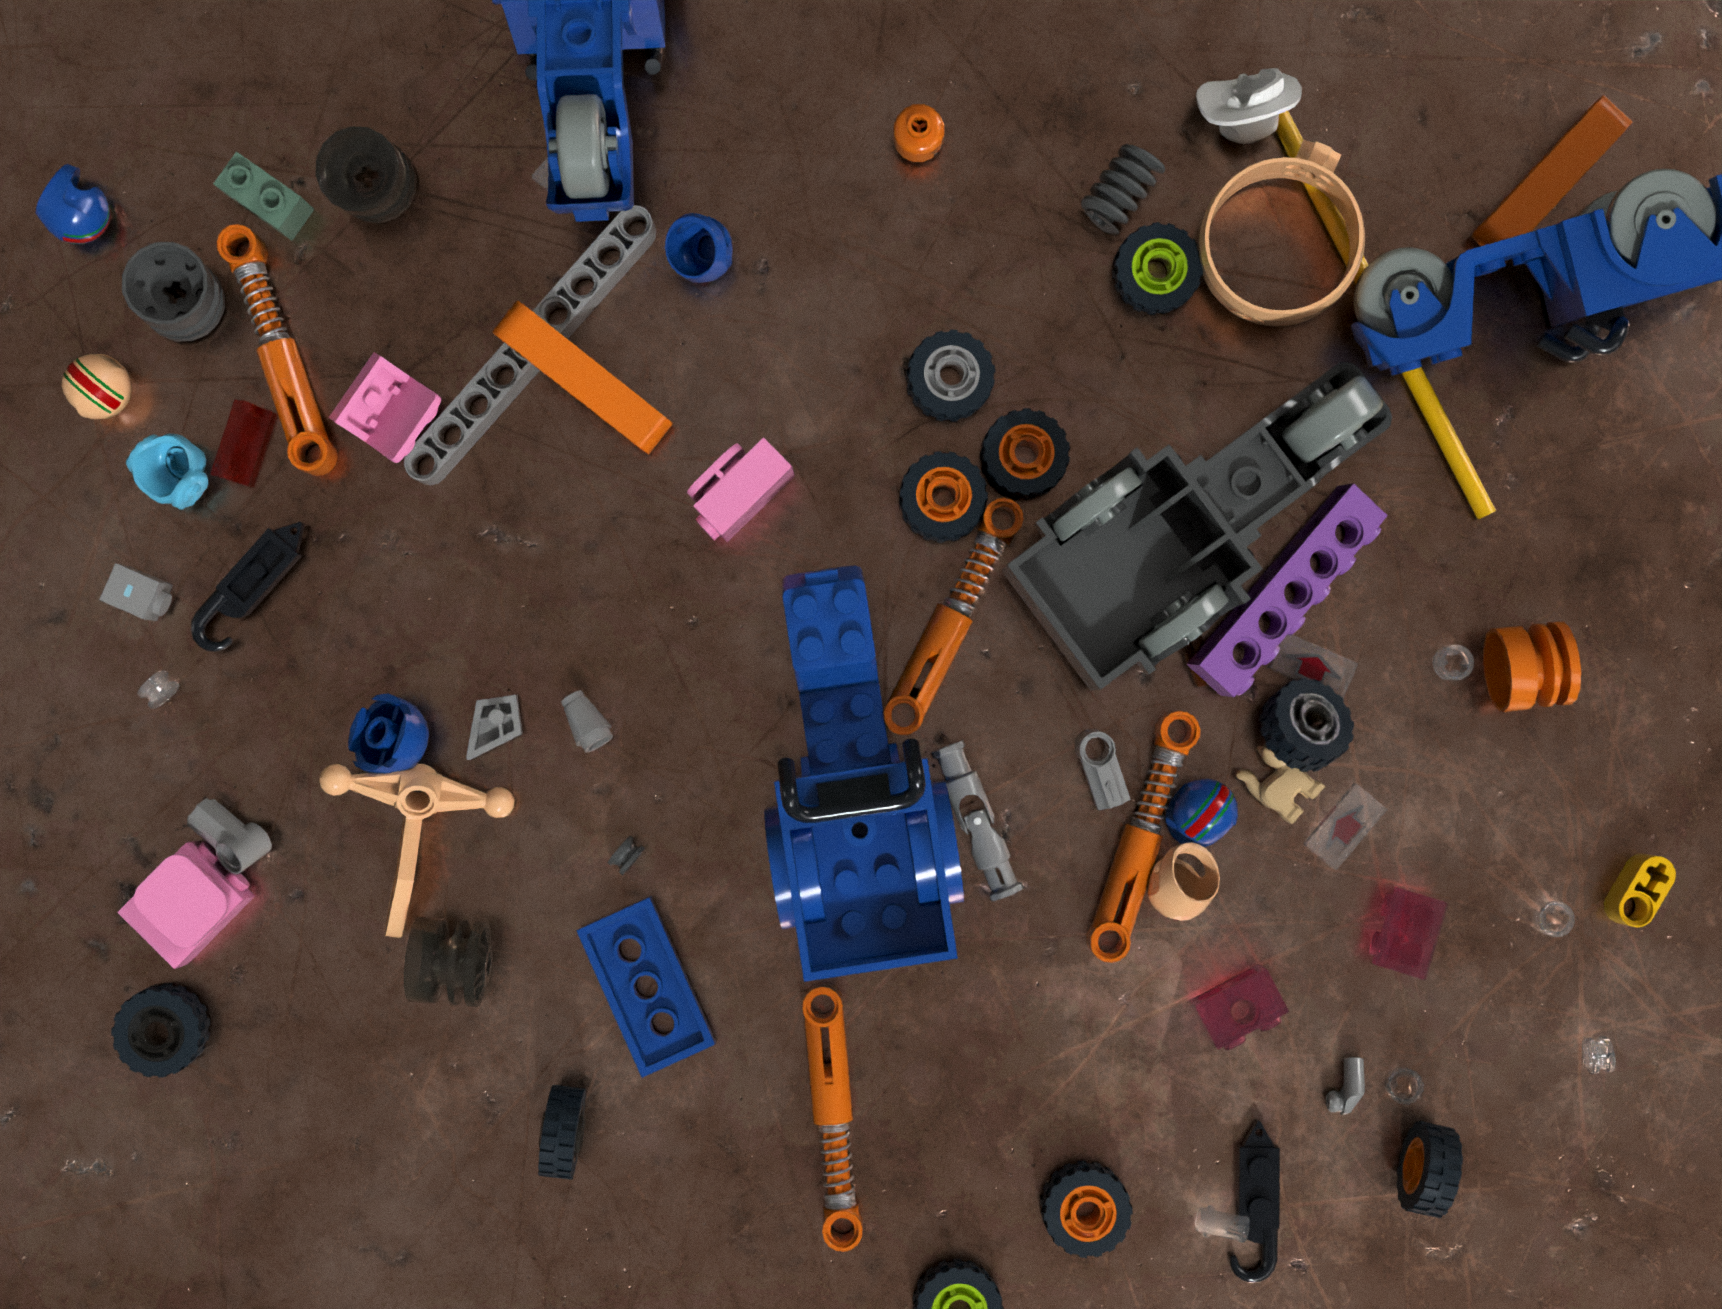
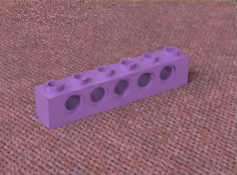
(1361, 524)

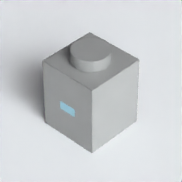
(137, 593)

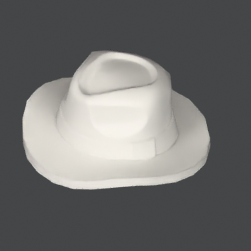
(1250, 105)

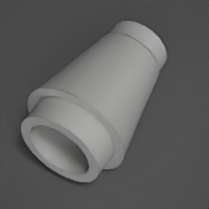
(586, 722)

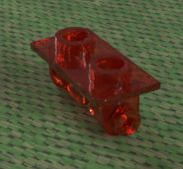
(241, 442)

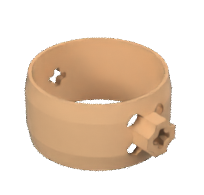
(1313, 166)

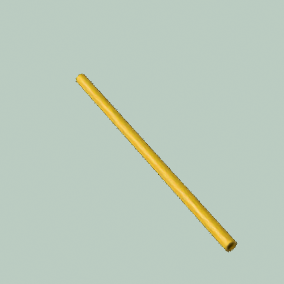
(1415, 379)

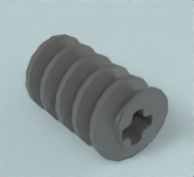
(1119, 186)

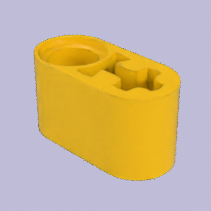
(1646, 902)

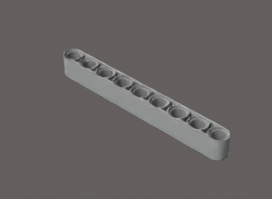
(501, 396)

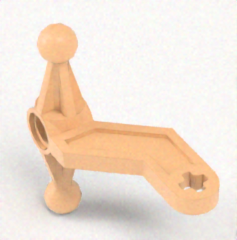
(398, 791)

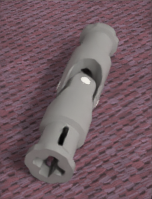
(988, 847)

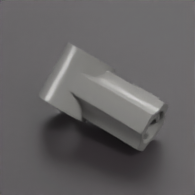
(1102, 772)
(234, 842)

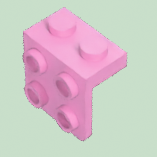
(386, 408)

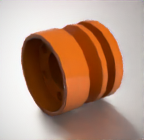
(1531, 666)

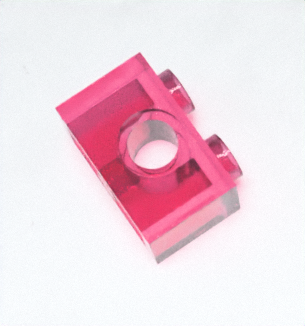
(1215, 1007)

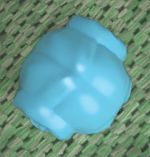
(169, 469)

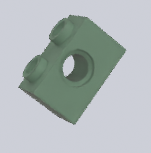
(264, 196)

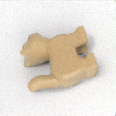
(1281, 787)

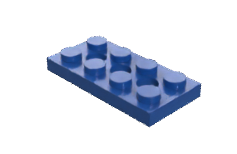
(634, 1012)

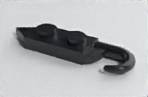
(249, 581)
(1258, 1199)

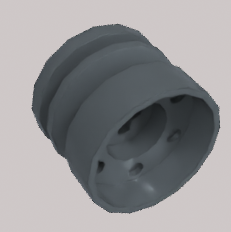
(159, 276)

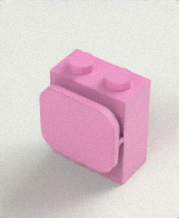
(738, 488)
(186, 903)

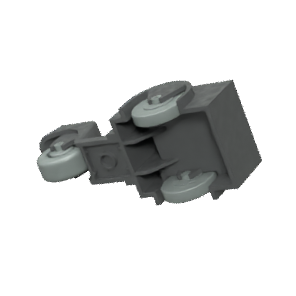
(1162, 545)

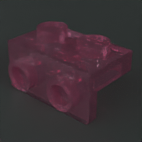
(1408, 932)

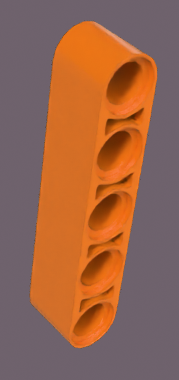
(1555, 173)
(582, 377)

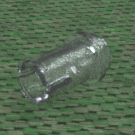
(1221, 1224)

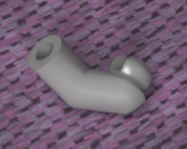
(1352, 1089)

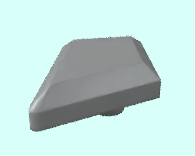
(494, 724)

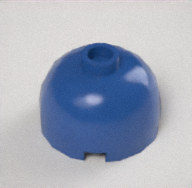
(388, 735)

